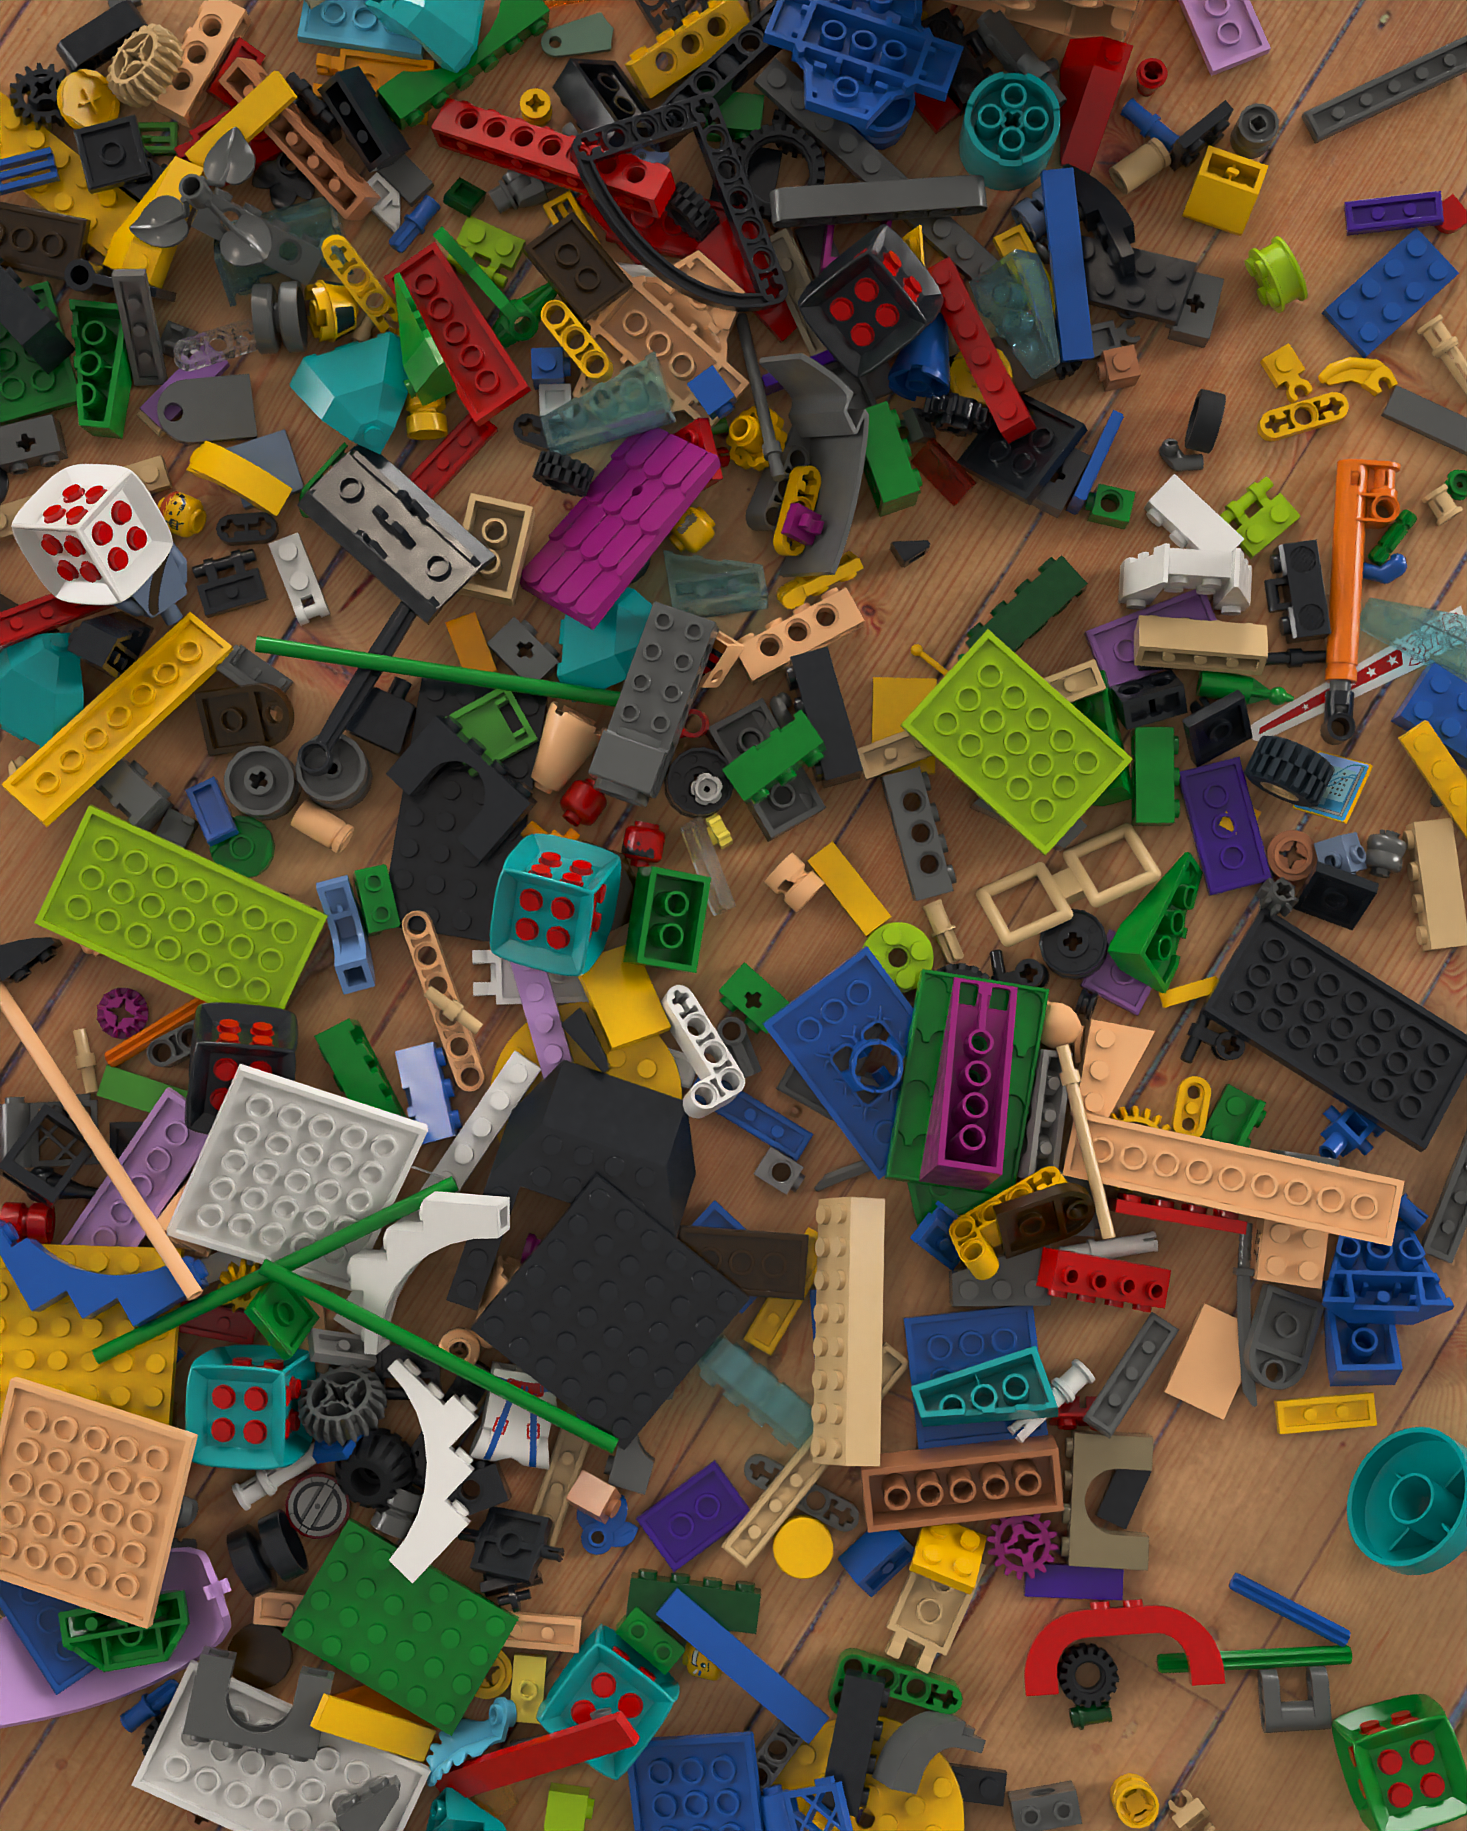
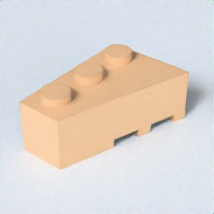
(1107, 1063)

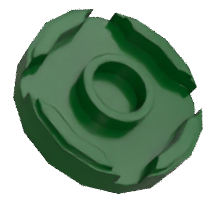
(248, 851)

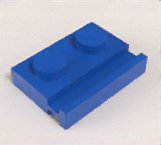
(934, 1236)

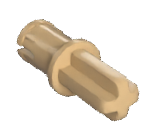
(943, 931)

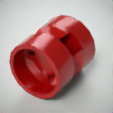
(32, 1222)

